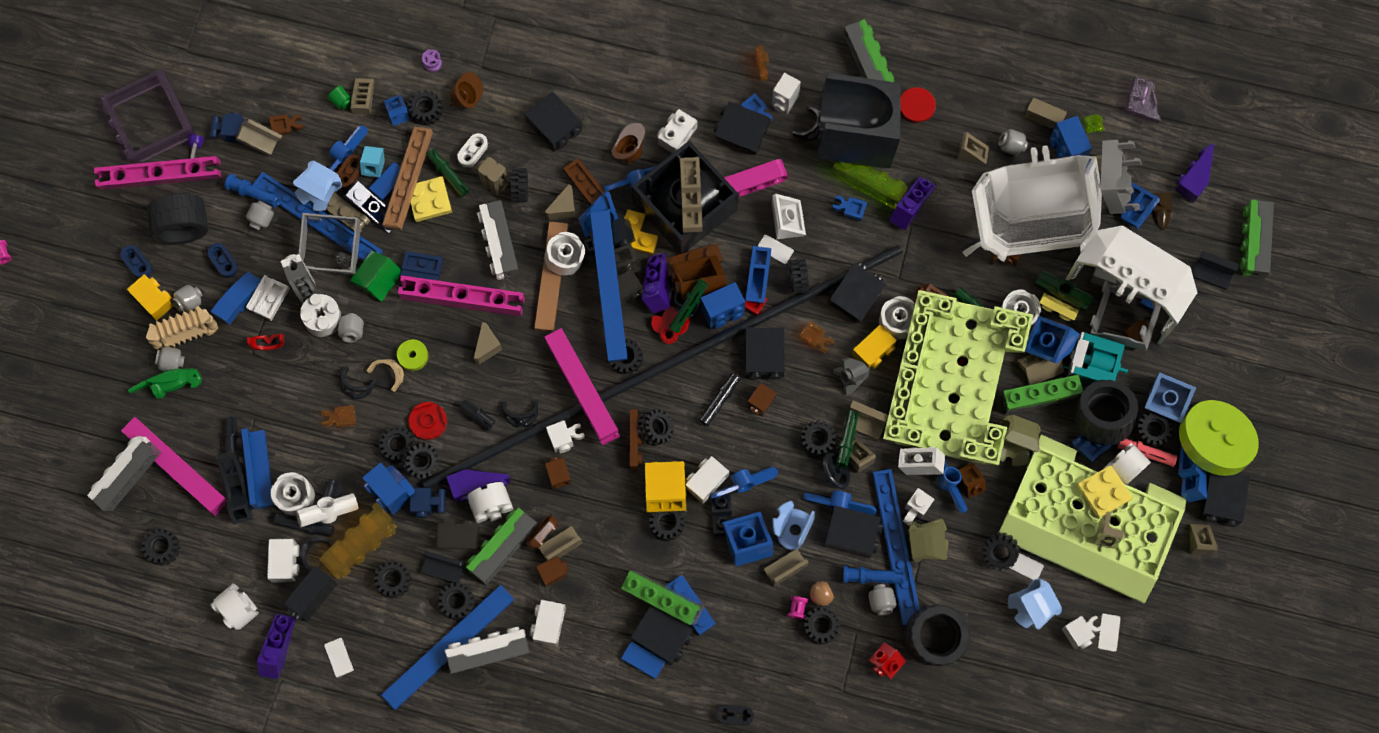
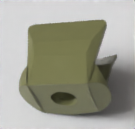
(1019, 439)
(928, 540)

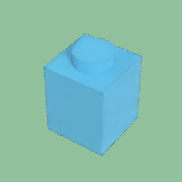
(372, 161)

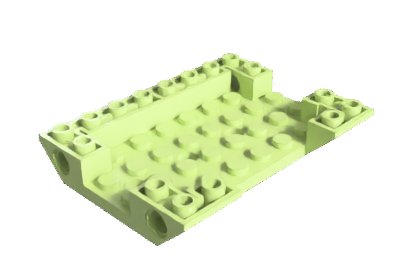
(932, 374)
(1066, 536)

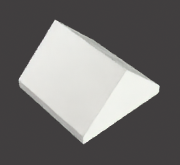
(787, 217)

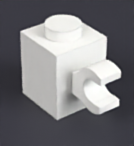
(561, 436)
(917, 506)
(1080, 632)

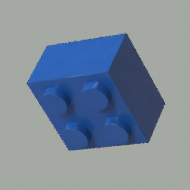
(1070, 139)
(723, 306)
(384, 486)

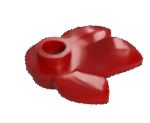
(661, 325)

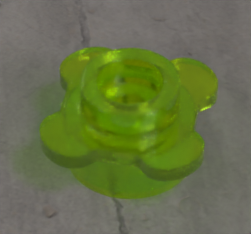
(1097, 119)

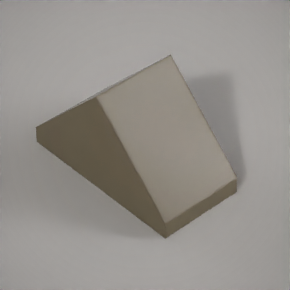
(972, 150)
(562, 206)
(487, 345)
(861, 456)
(1202, 540)

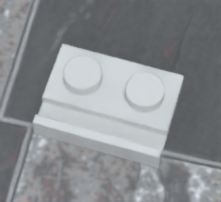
(267, 297)

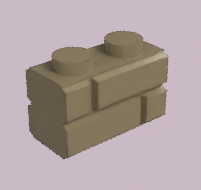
(493, 175)

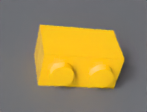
(150, 297)
(874, 347)

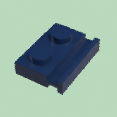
(422, 266)
(1089, 449)

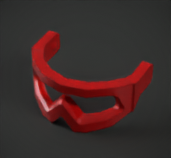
(252, 342)

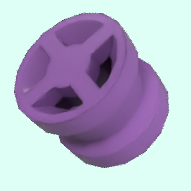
(431, 56)

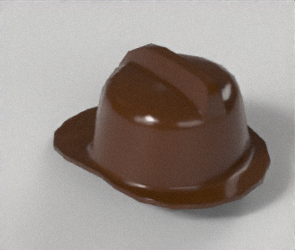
(466, 91)
(629, 142)

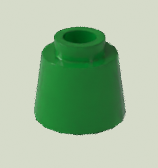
(339, 98)

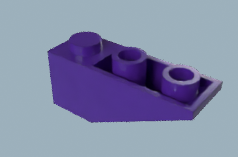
(1198, 176)
(912, 203)
(656, 284)
(467, 481)
(275, 647)

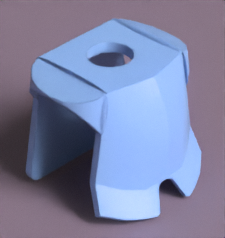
(317, 185)
(787, 518)
(1035, 604)

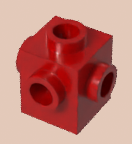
(887, 661)

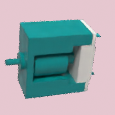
(1102, 363)

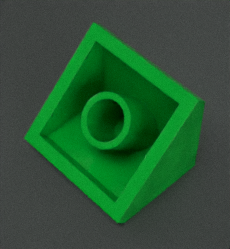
(376, 275)

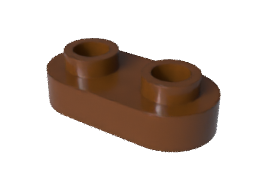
(348, 172)
(544, 528)

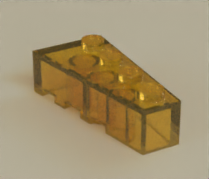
(359, 542)

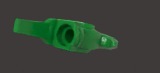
(169, 381)

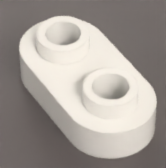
(472, 151)

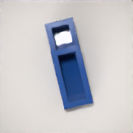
(758, 274)
(236, 298)
(1193, 479)

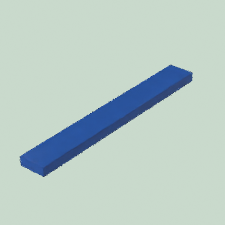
(328, 227)
(608, 286)
(895, 542)
(437, 658)

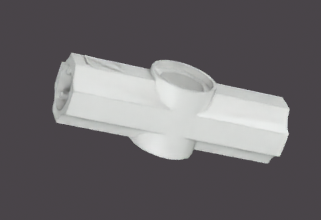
(326, 510)

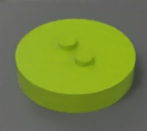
(1218, 438)

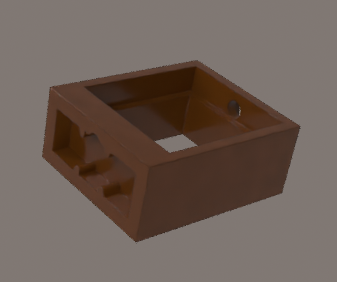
(698, 268)

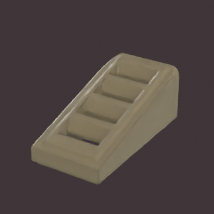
(362, 108)

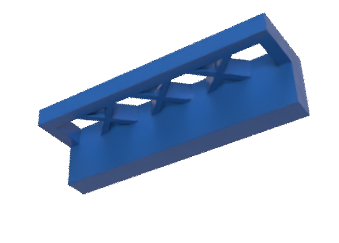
(257, 468)

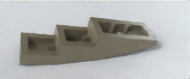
(691, 194)

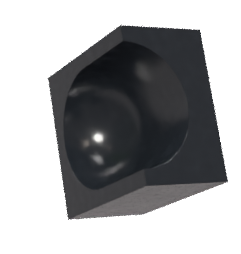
(859, 120)
(660, 198)

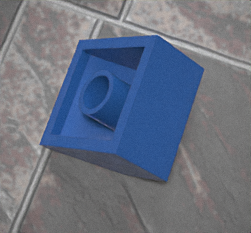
(1051, 340)
(748, 539)

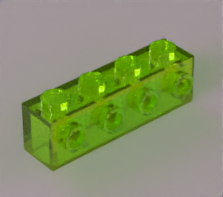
(871, 182)

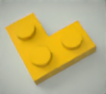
(644, 241)

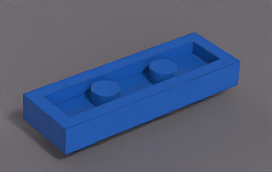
(705, 621)

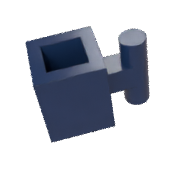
(228, 128)
(423, 502)

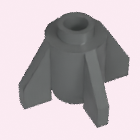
(852, 374)

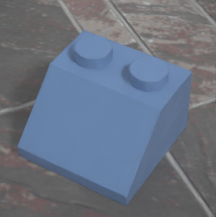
(1169, 397)

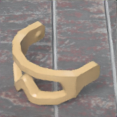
(398, 370)

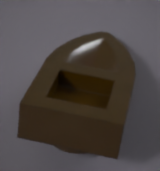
(1162, 210)

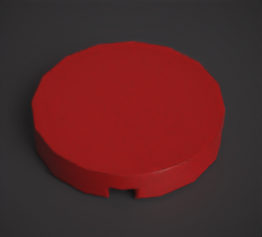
(917, 105)
(427, 421)

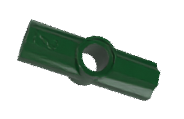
(1074, 296)

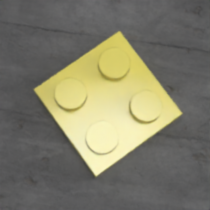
(430, 199)
(1065, 311)
(1104, 491)

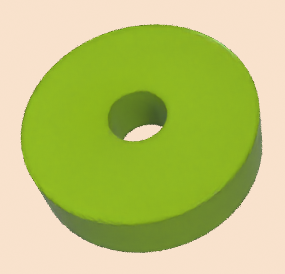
(409, 347)

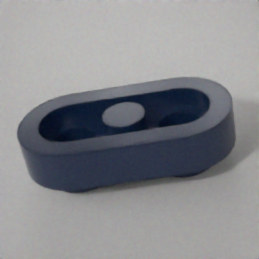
(222, 261)
(137, 262)

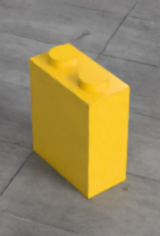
(665, 486)

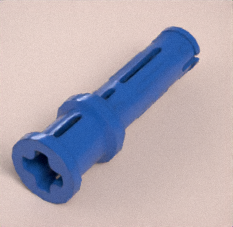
(245, 188)
(880, 576)

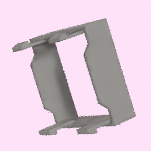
(1114, 177)
(318, 217)
(1145, 336)

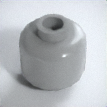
(1013, 142)
(259, 215)
(187, 298)
(350, 328)
(169, 358)
(882, 600)

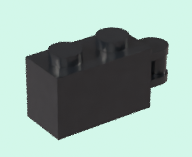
(621, 233)

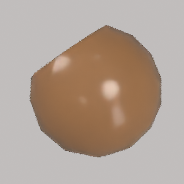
(821, 594)

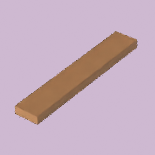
(407, 178)
(549, 287)

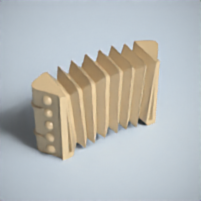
(181, 328)

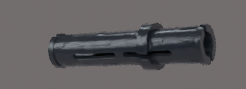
(707, 418)
(315, 528)

